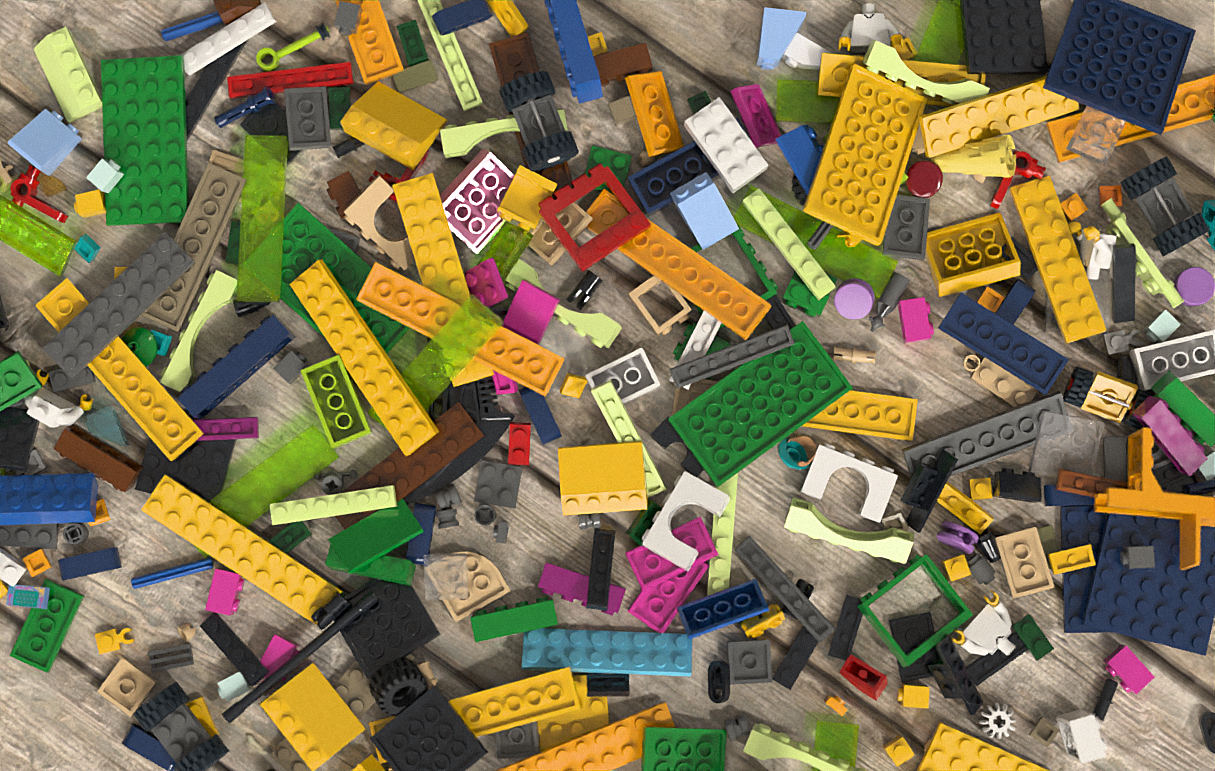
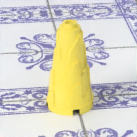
(985, 157)

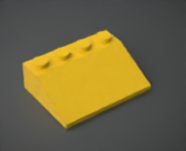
(393, 124)
(971, 254)
(602, 478)
(312, 716)

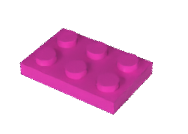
(756, 115)
(485, 283)

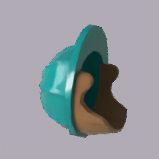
(797, 451)

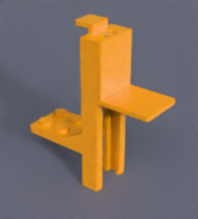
(1150, 501)

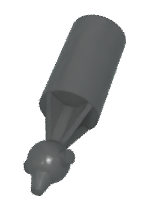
(889, 299)

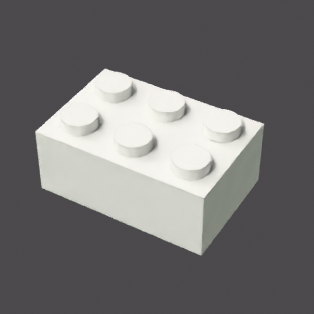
(630, 375)
(1081, 736)

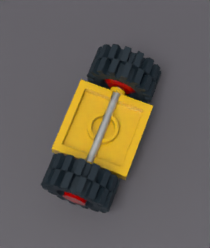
(1105, 396)

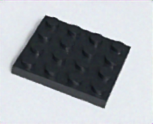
(1003, 37)
(198, 468)
(390, 627)
(429, 737)

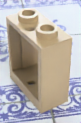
(667, 326)

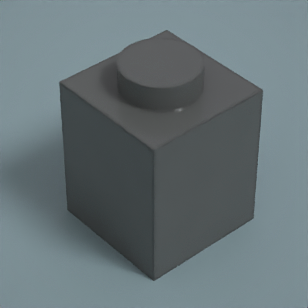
(348, 18)
(290, 366)
(1137, 557)

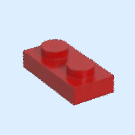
(519, 443)

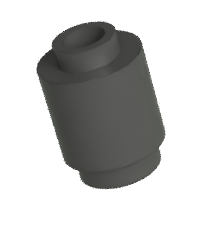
(981, 569)

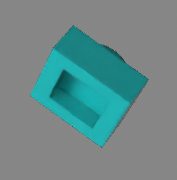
(87, 248)
(163, 342)

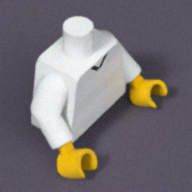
(866, 27)
(1095, 248)
(52, 408)
(988, 630)

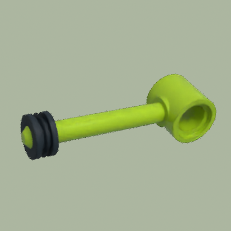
(321, 32)

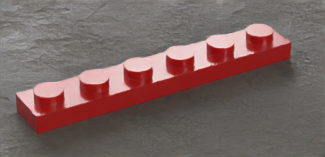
(277, 81)

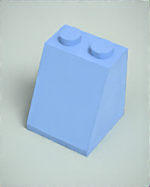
(776, 34)
(46, 141)
(704, 211)

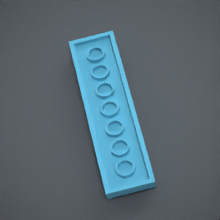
(607, 652)

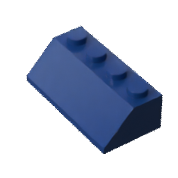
(802, 153)
(722, 609)

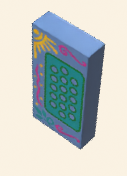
(28, 596)

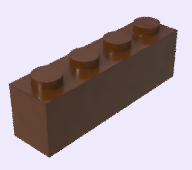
(623, 63)
(98, 458)

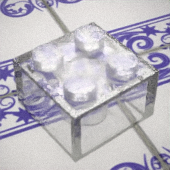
(1095, 135)
(445, 576)

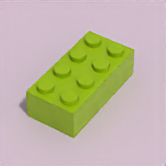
(336, 402)

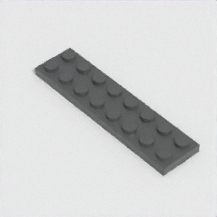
(118, 305)
(986, 438)

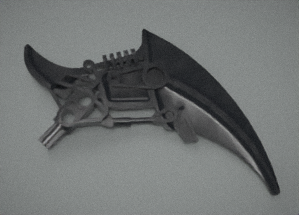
(491, 424)

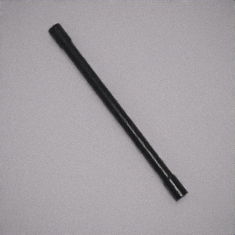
(240, 706)

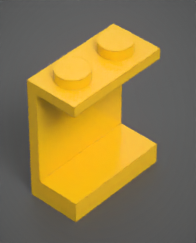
(523, 197)

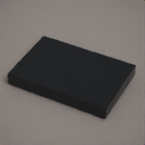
(269, 122)
(908, 634)

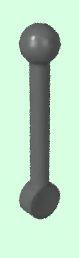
(353, 473)

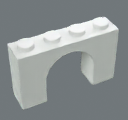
(878, 481)
(687, 491)

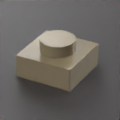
(895, 519)
(1043, 732)

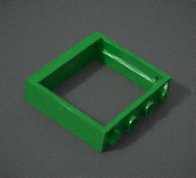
(758, 266)
(942, 584)

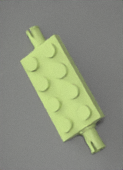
(1145, 268)

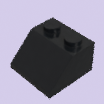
(1017, 486)

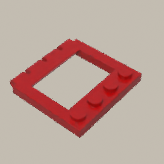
(609, 239)

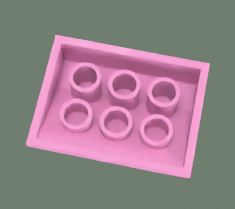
(474, 200)

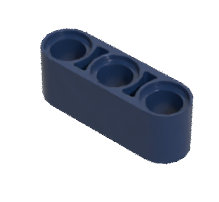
(461, 16)
(1015, 301)
(540, 415)
(1060, 498)
(421, 544)
(89, 563)
(148, 746)

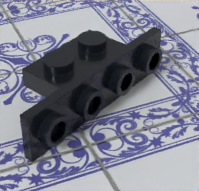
(926, 488)
(953, 676)

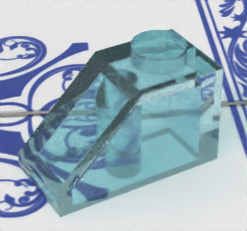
(107, 426)

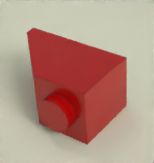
(864, 677)

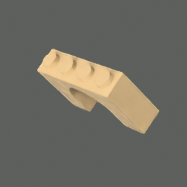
(362, 212)

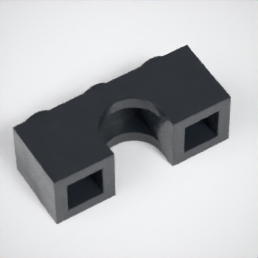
(666, 435)

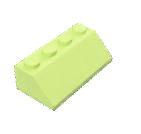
(68, 74)

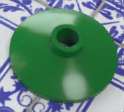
(145, 344)

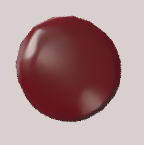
(924, 179)

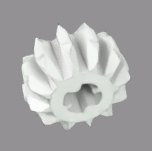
(991, 715)

